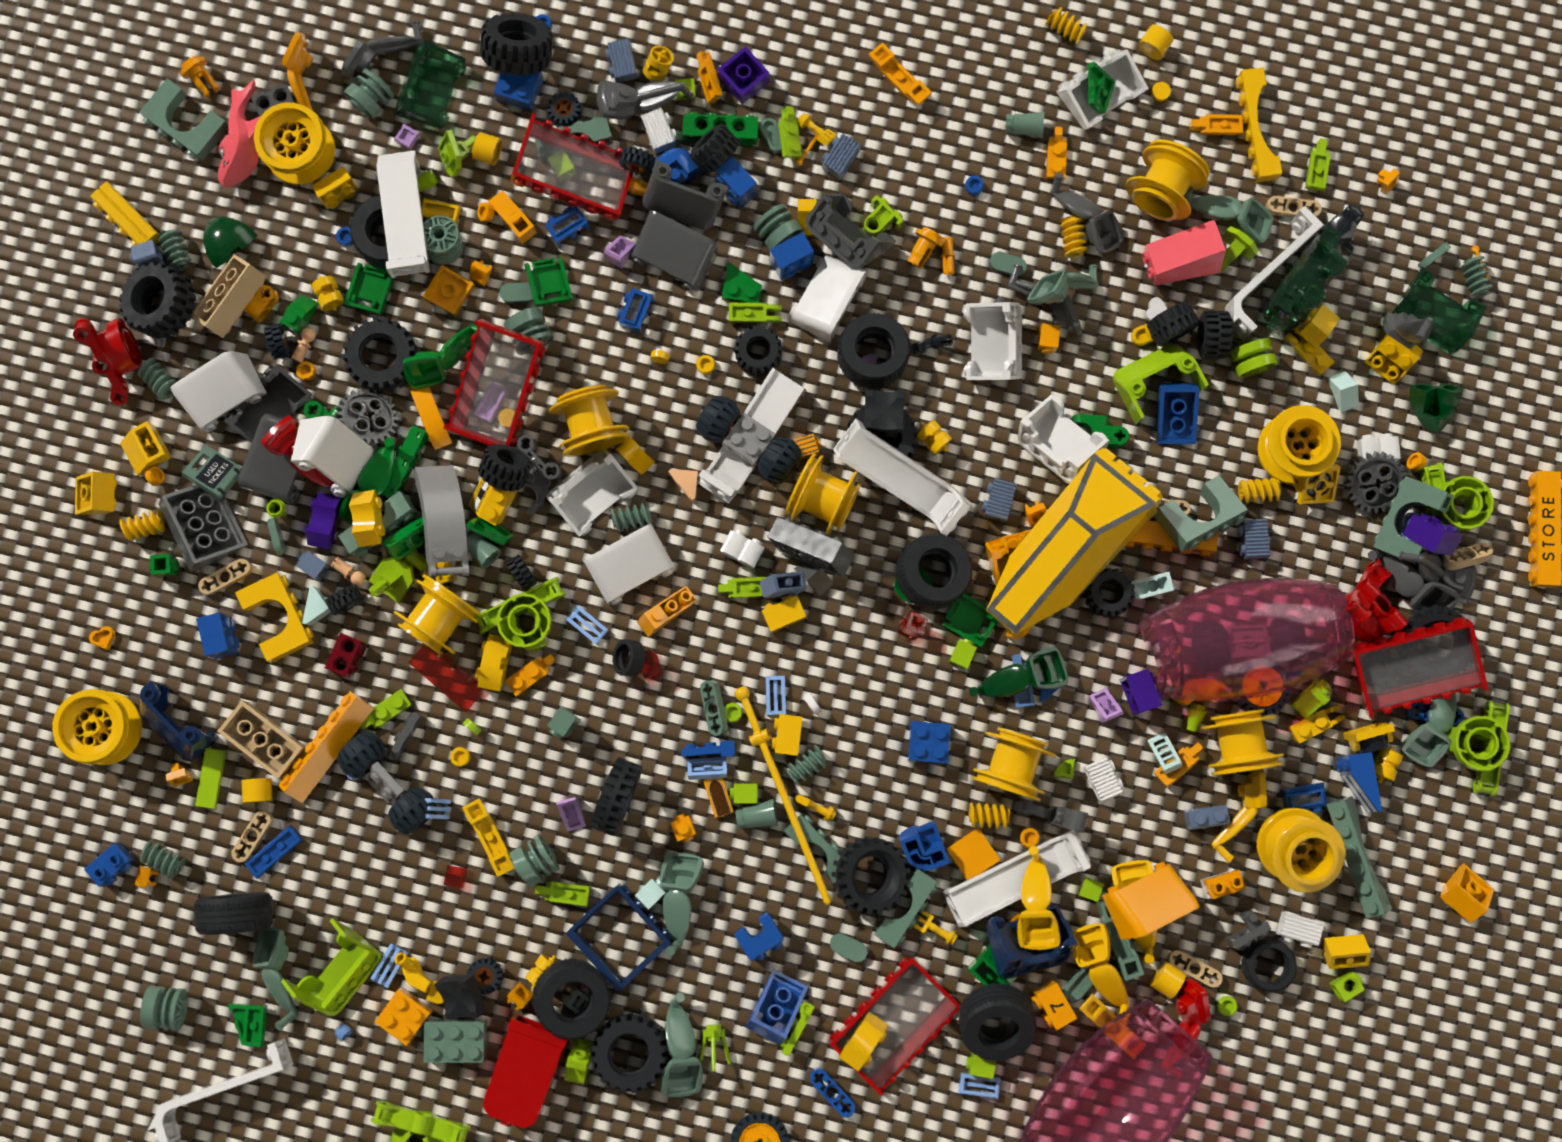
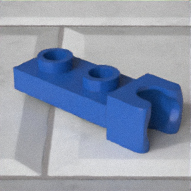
(726, 749)

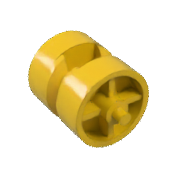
(658, 63)
(326, 290)
(934, 437)
(1386, 763)
(541, 963)

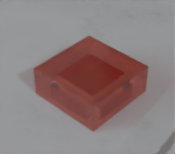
(455, 876)

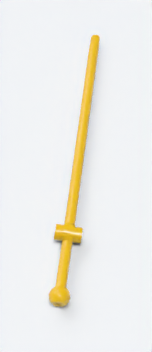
(760, 738)

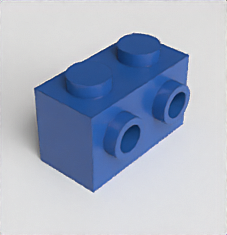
(110, 864)

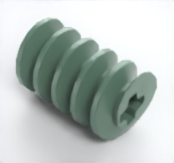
(174, 249)
(1476, 277)
(156, 378)
(631, 517)
(806, 765)
(161, 861)

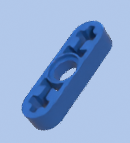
(1420, 716)
(846, 1099)

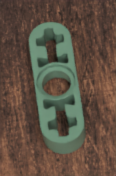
(711, 722)

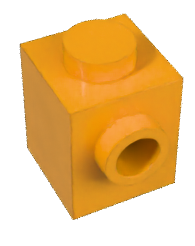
(683, 828)

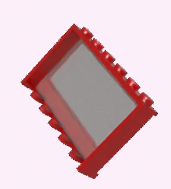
(571, 169)
(495, 385)
(1419, 666)
(915, 1013)

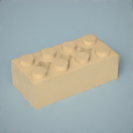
(228, 296)
(250, 743)

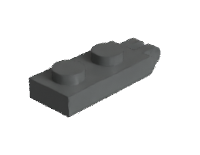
(403, 737)

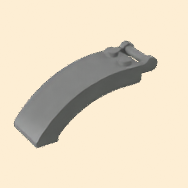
(442, 519)

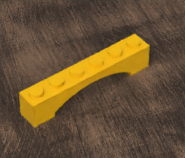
(1265, 164)

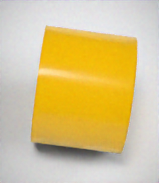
(1155, 42)
(487, 148)
(256, 790)
(1167, 980)

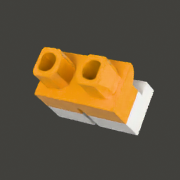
(1223, 884)

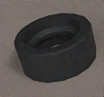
(620, 657)

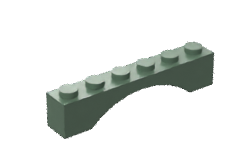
(1369, 889)

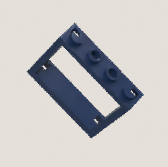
(593, 955)

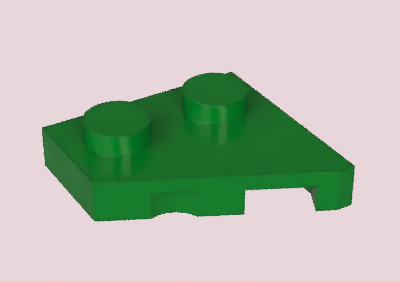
(1099, 88)
(740, 286)
(488, 530)
(250, 1023)

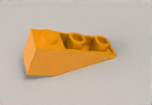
(513, 217)
(666, 611)

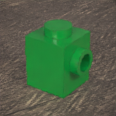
(164, 565)

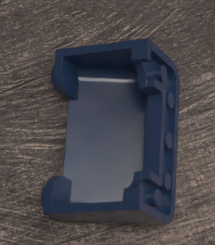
(186, 742)
(1014, 960)

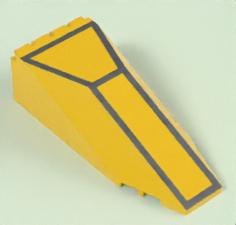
(1073, 542)

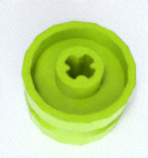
(1254, 357)

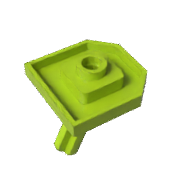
(454, 151)
(1239, 245)
(392, 579)

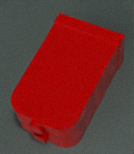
(523, 1073)

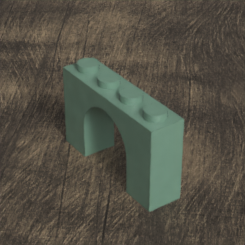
(198, 141)
(1410, 494)
(1188, 532)

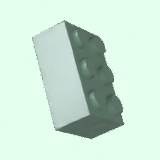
(455, 1040)

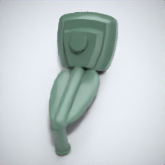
(1248, 217)
(1055, 286)
(1429, 741)
(679, 876)
(270, 956)
(683, 1072)

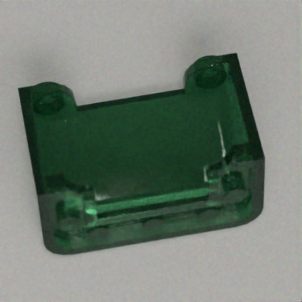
(429, 85)
(1451, 321)

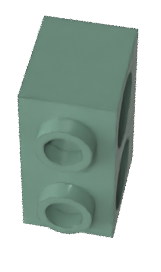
(563, 723)

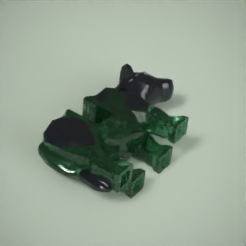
(1312, 272)

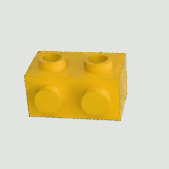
(1319, 325)
(784, 613)
(788, 734)
(1346, 951)

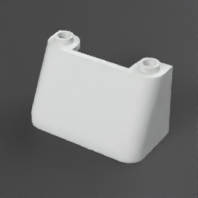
(827, 297)
(994, 341)
(218, 388)
(1058, 440)
(332, 450)
(591, 491)
(629, 563)

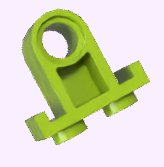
(882, 217)
(1312, 698)
(578, 1061)

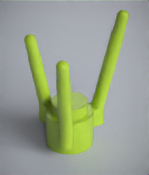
(714, 1033)

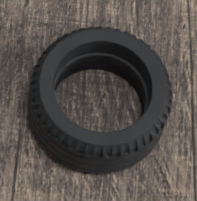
(1289, 969)

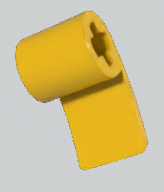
(635, 456)

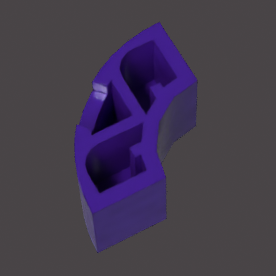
(322, 524)

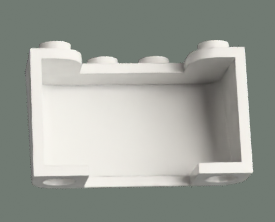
(1128, 85)

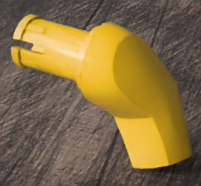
(413, 972)

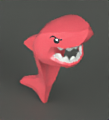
(238, 146)

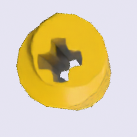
(1067, 25)
(1072, 236)
(1259, 488)
(143, 526)
(989, 815)

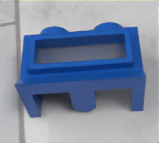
(566, 225)
(635, 310)
(1305, 797)

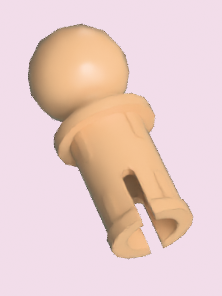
(307, 335)
(356, 577)

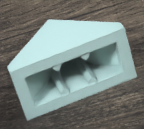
(1344, 391)
(1153, 586)
(315, 607)

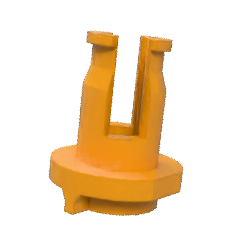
(194, 69)
(924, 246)

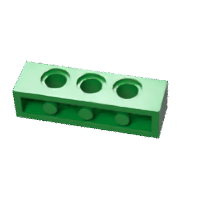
(747, 136)

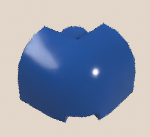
(681, 165)
(924, 846)

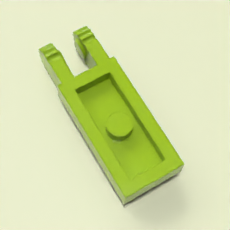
(753, 313)

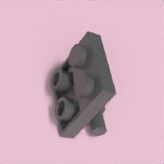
(1254, 929)

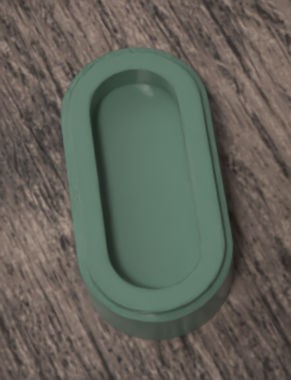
(770, 132)
(1434, 255)
(1005, 263)
(516, 293)
(276, 536)
(848, 947)
(1078, 985)

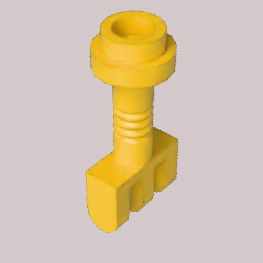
(824, 137)
(827, 813)
(928, 924)

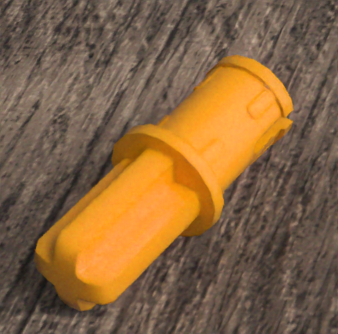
(948, 256)

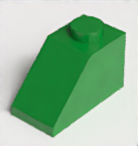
(299, 314)

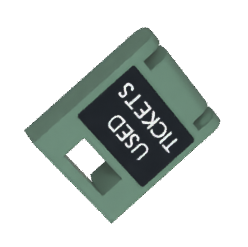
(215, 474)

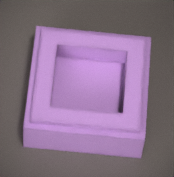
(407, 136)

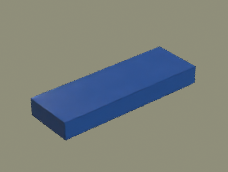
(273, 852)

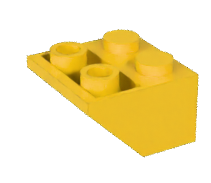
(335, 188)
(1393, 359)
(145, 448)

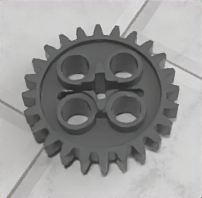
(383, 415)
(1372, 466)

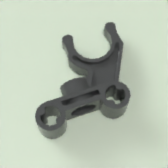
(540, 472)
(1058, 816)

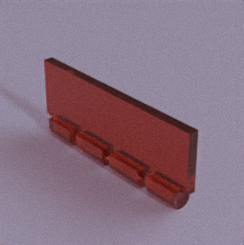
(448, 681)

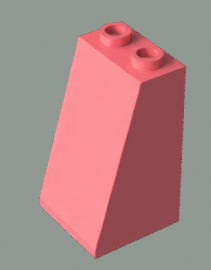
(1185, 254)

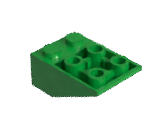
(984, 969)

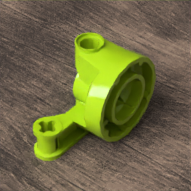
(1477, 498)
(532, 601)
(1493, 749)
(421, 1122)

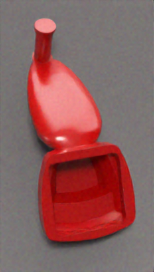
(281, 442)
(1193, 1007)

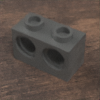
(272, 97)

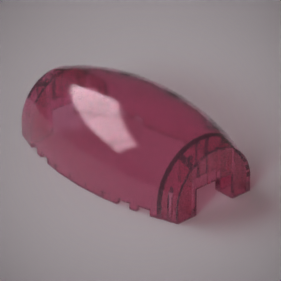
(1248, 638)
(1123, 1083)

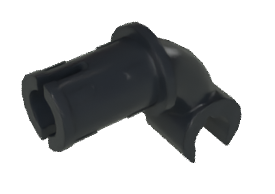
(933, 342)

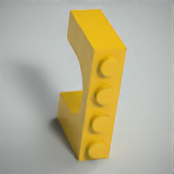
(295, 634)

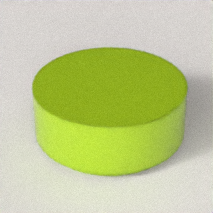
(733, 712)
(472, 726)
(1226, 1005)

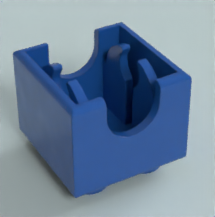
(757, 945)

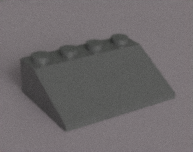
(201, 526)

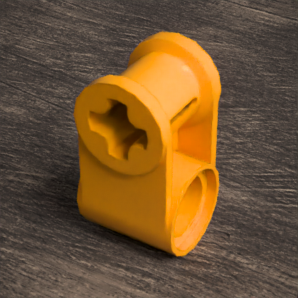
(260, 304)

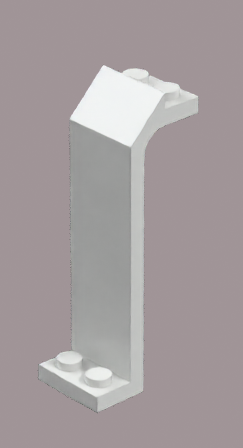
(402, 213)
(1304, 223)
(769, 408)
(902, 477)
(1003, 883)
(165, 1120)

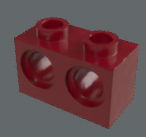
(340, 653)

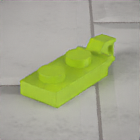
(789, 134)
(1318, 167)
(742, 587)
(387, 710)
(565, 893)
(797, 1027)

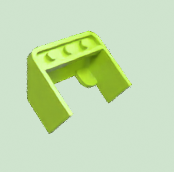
(1130, 378)
(341, 977)

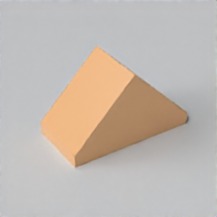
(687, 481)

